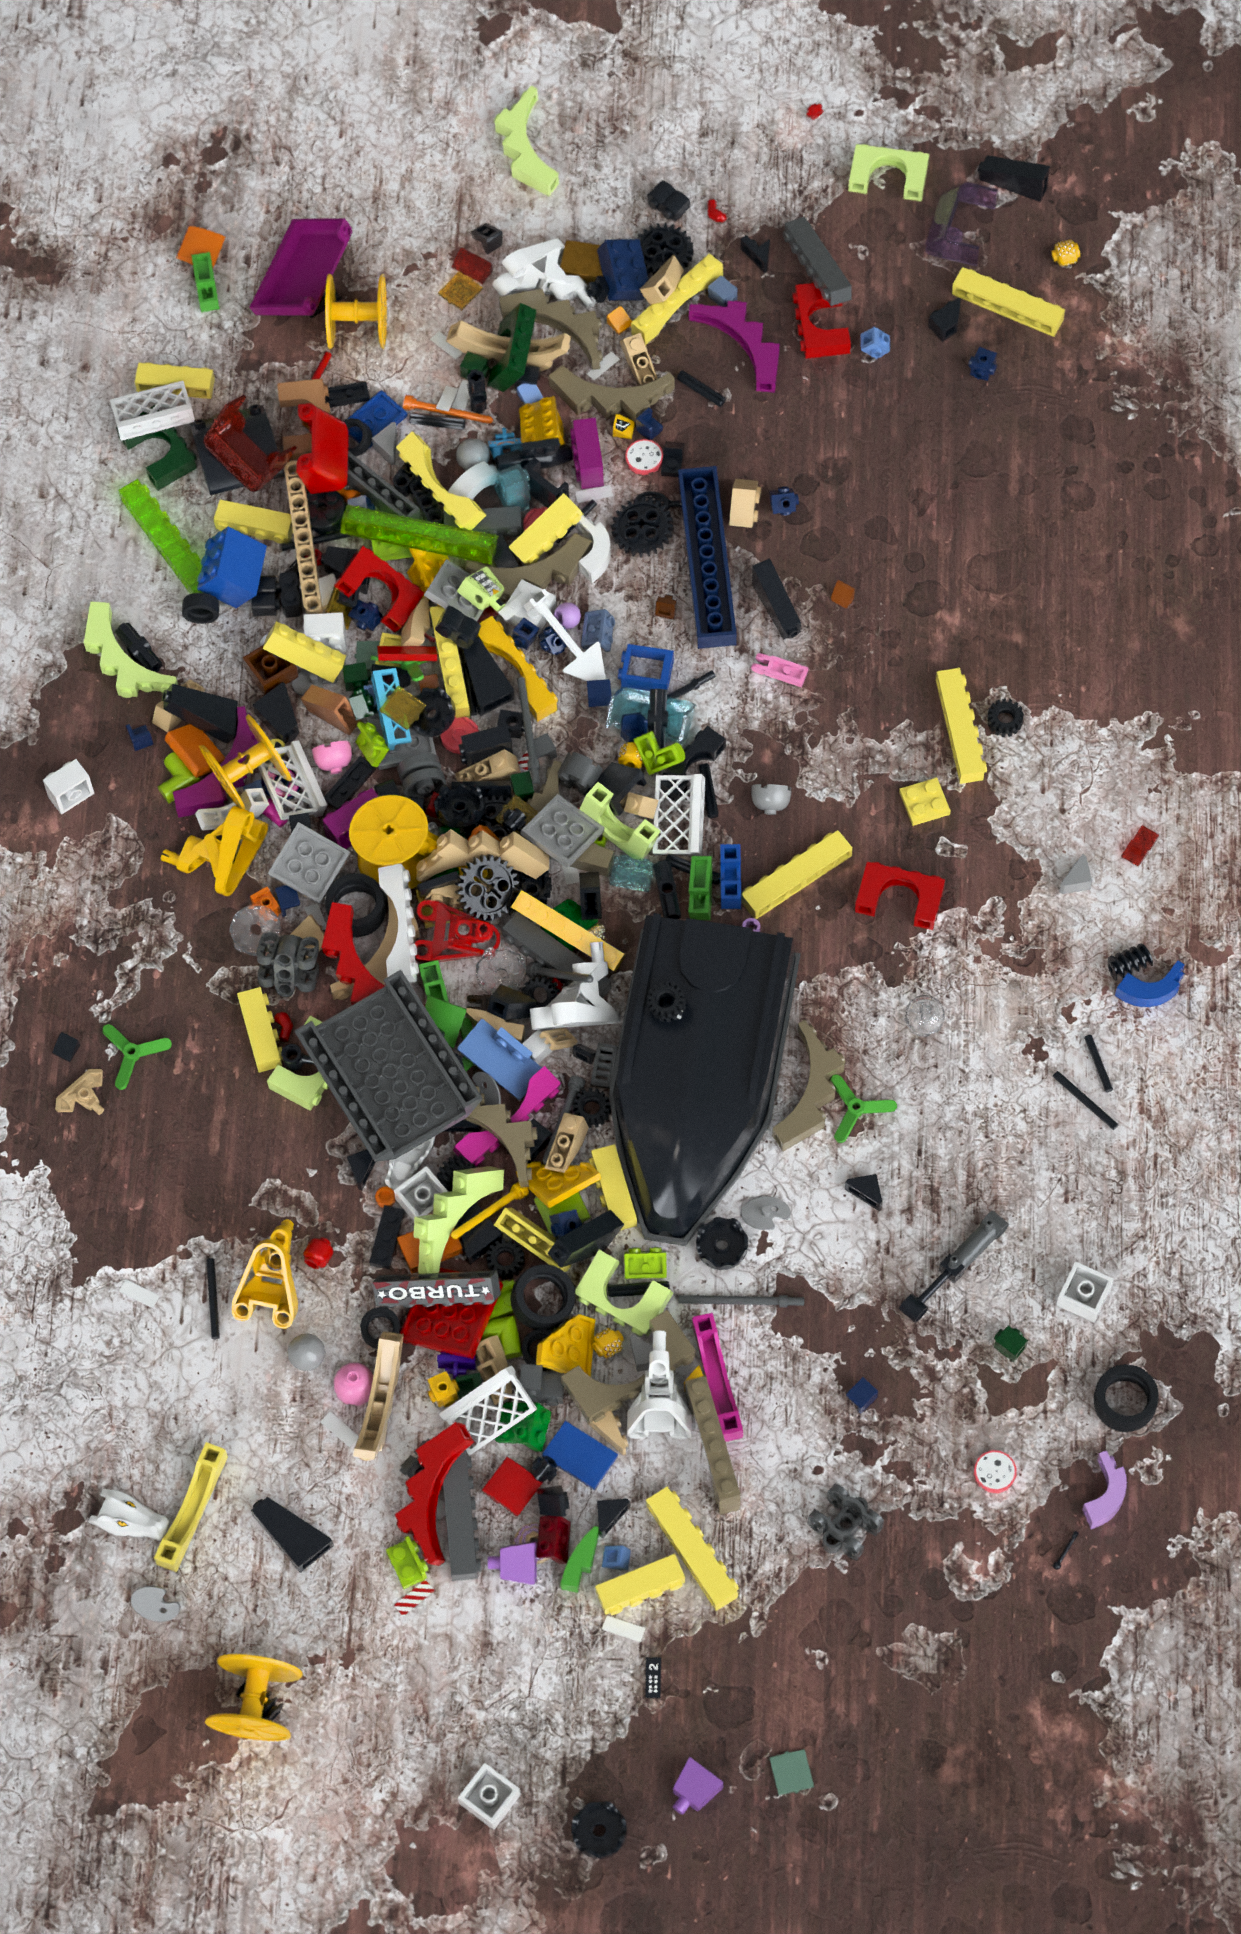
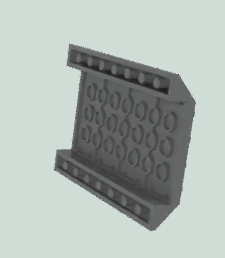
(391, 1070)

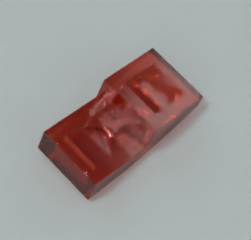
(1140, 846)

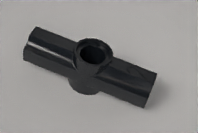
(477, 391)
(138, 647)
(658, 715)
(664, 881)

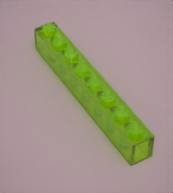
(162, 533)
(419, 534)

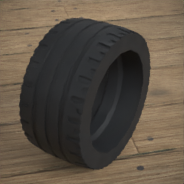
(359, 883)
(553, 1275)
(1132, 1374)

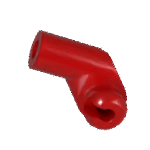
(714, 213)
(283, 1019)

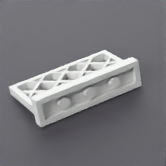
(155, 420)
(306, 781)
(696, 817)
(483, 1392)

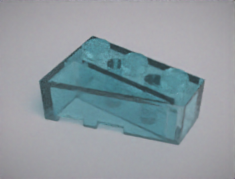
(513, 487)

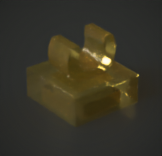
(598, 930)

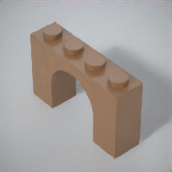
(298, 393)

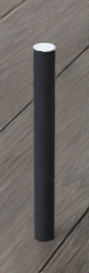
(317, 540)
(1085, 1100)
(213, 1305)

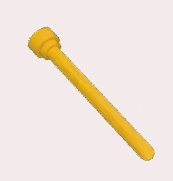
(516, 1192)

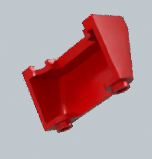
(327, 464)

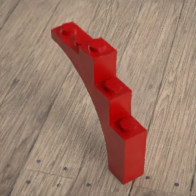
(339, 942)
(424, 1488)

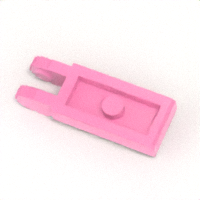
(780, 669)

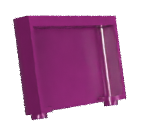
(301, 267)

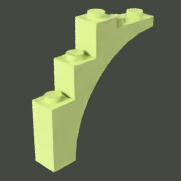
(526, 164)
(113, 661)
(448, 1208)

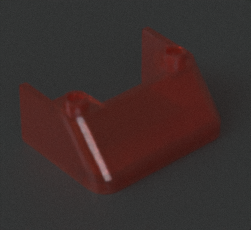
(239, 452)

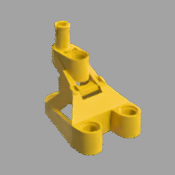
(220, 853)
(269, 1294)

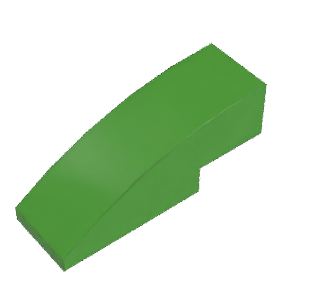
(205, 282)
(700, 888)
(433, 980)
(580, 1561)

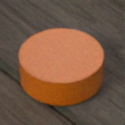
(385, 1196)

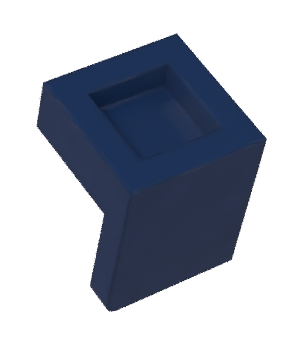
(647, 425)
(599, 693)
(633, 726)
(139, 737)
(287, 898)
(862, 1395)

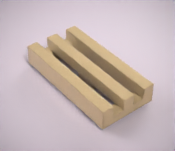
(558, 1042)

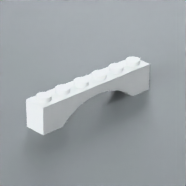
(394, 883)

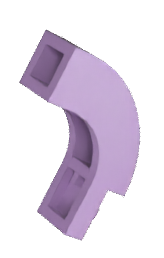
(1105, 1508)

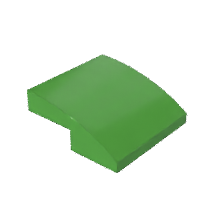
(446, 1017)

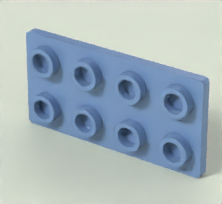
(500, 1057)

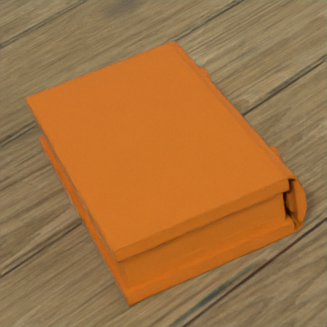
(186, 743)
(410, 1249)

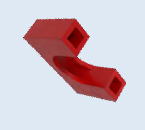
(817, 341)
(403, 592)
(880, 877)

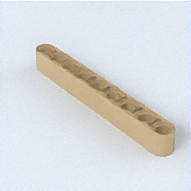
(306, 547)

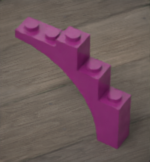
(748, 334)
(209, 792)

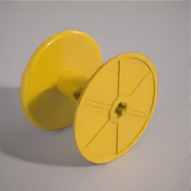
(355, 311)
(255, 757)
(389, 833)
(258, 1673)

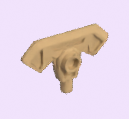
(82, 1093)

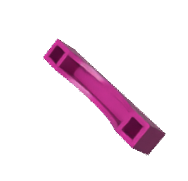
(539, 1088)
(715, 1372)

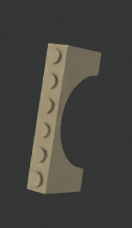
(598, 1398)
(721, 1470)

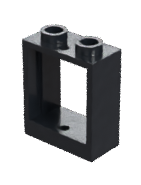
(484, 744)

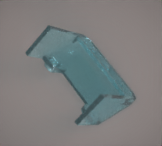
(631, 700)

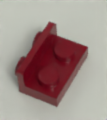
(553, 1538)

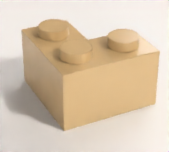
(744, 497)

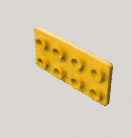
(541, 421)
(425, 568)

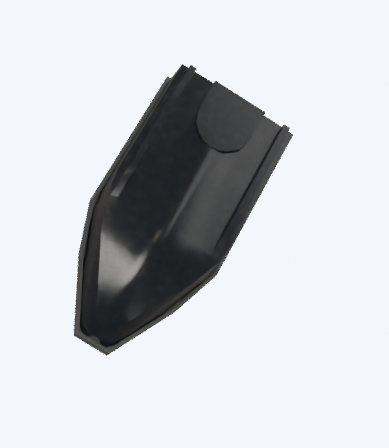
(700, 1088)

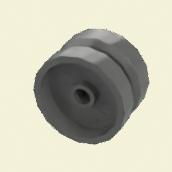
(421, 775)

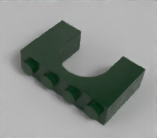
(518, 327)
(174, 464)

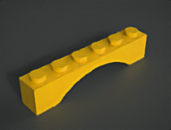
(540, 700)
(565, 928)

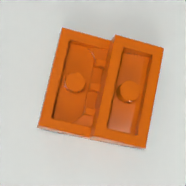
(200, 241)

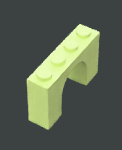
(869, 158)
(633, 842)
(299, 1089)
(594, 1290)

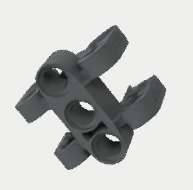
(288, 963)
(864, 1517)

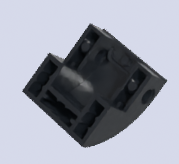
(257, 428)

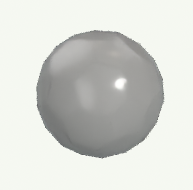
(471, 453)
(306, 1352)

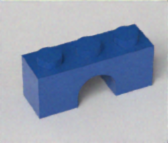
(730, 876)

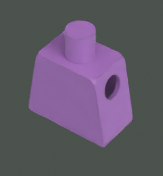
(516, 1562)
(695, 1787)

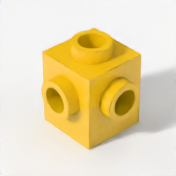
(442, 1389)

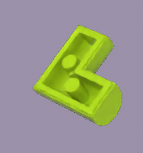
(656, 758)
(181, 777)
(507, 1333)

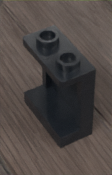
(541, 488)
(619, 780)

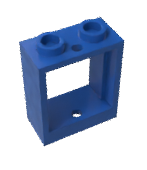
(646, 683)

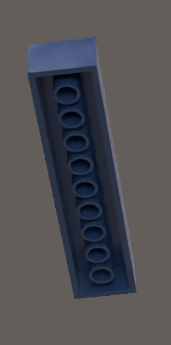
(707, 557)

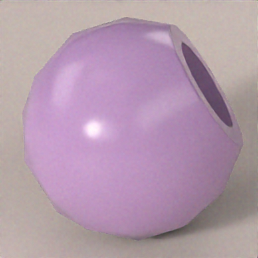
(568, 615)

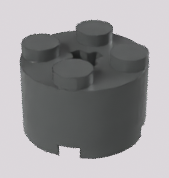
(578, 772)

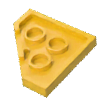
(556, 1186)
(568, 1346)

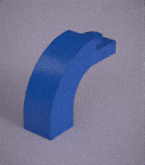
(1150, 994)

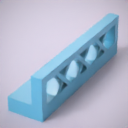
(380, 698)

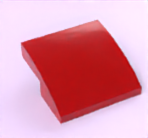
(511, 1486)

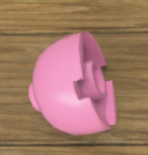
(333, 756)
(353, 1383)

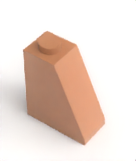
(331, 708)

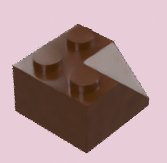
(268, 669)

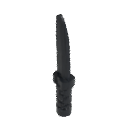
(695, 684)

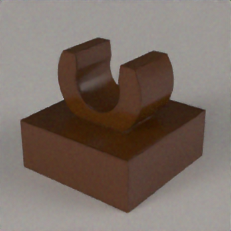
(666, 607)

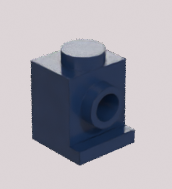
(521, 637)

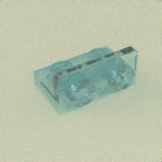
(632, 873)

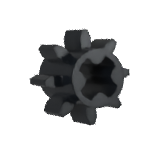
(514, 820)
(544, 1469)

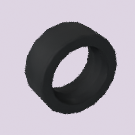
(366, 438)
(200, 608)
(376, 1313)
(528, 1340)

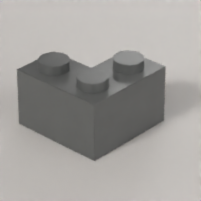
(542, 1386)

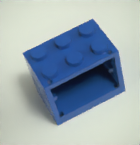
(231, 567)

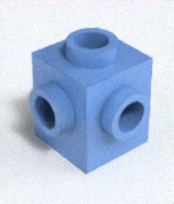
(875, 342)

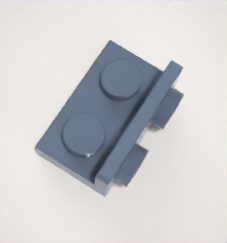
(598, 628)

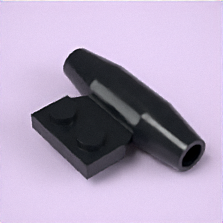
(546, 451)

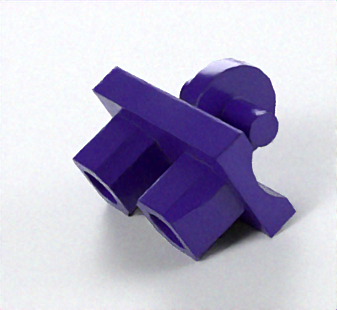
(455, 1364)

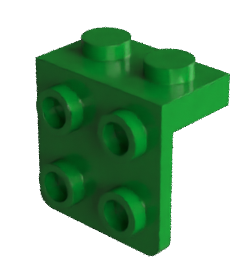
(572, 911)
(530, 1430)

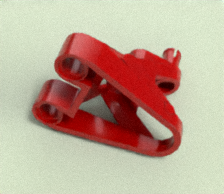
(479, 932)

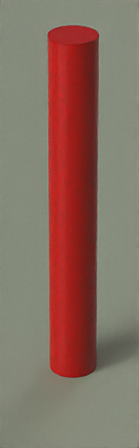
(322, 365)

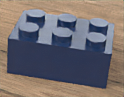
(623, 268)

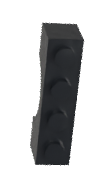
(706, 746)

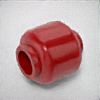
(318, 1253)

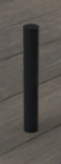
(586, 510)
(471, 701)
(1098, 1063)

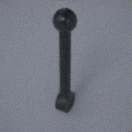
(1057, 1565)

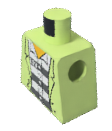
(483, 590)

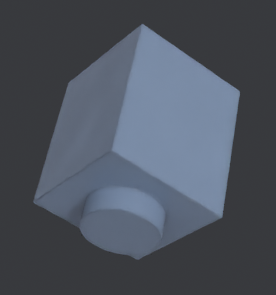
(722, 291)

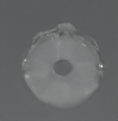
(241, 925)
(500, 959)

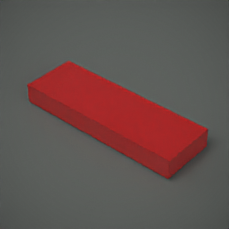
(407, 653)

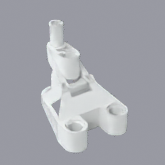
(537, 269)
(571, 1007)
(659, 1413)

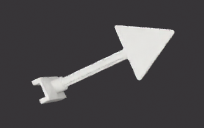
(587, 664)

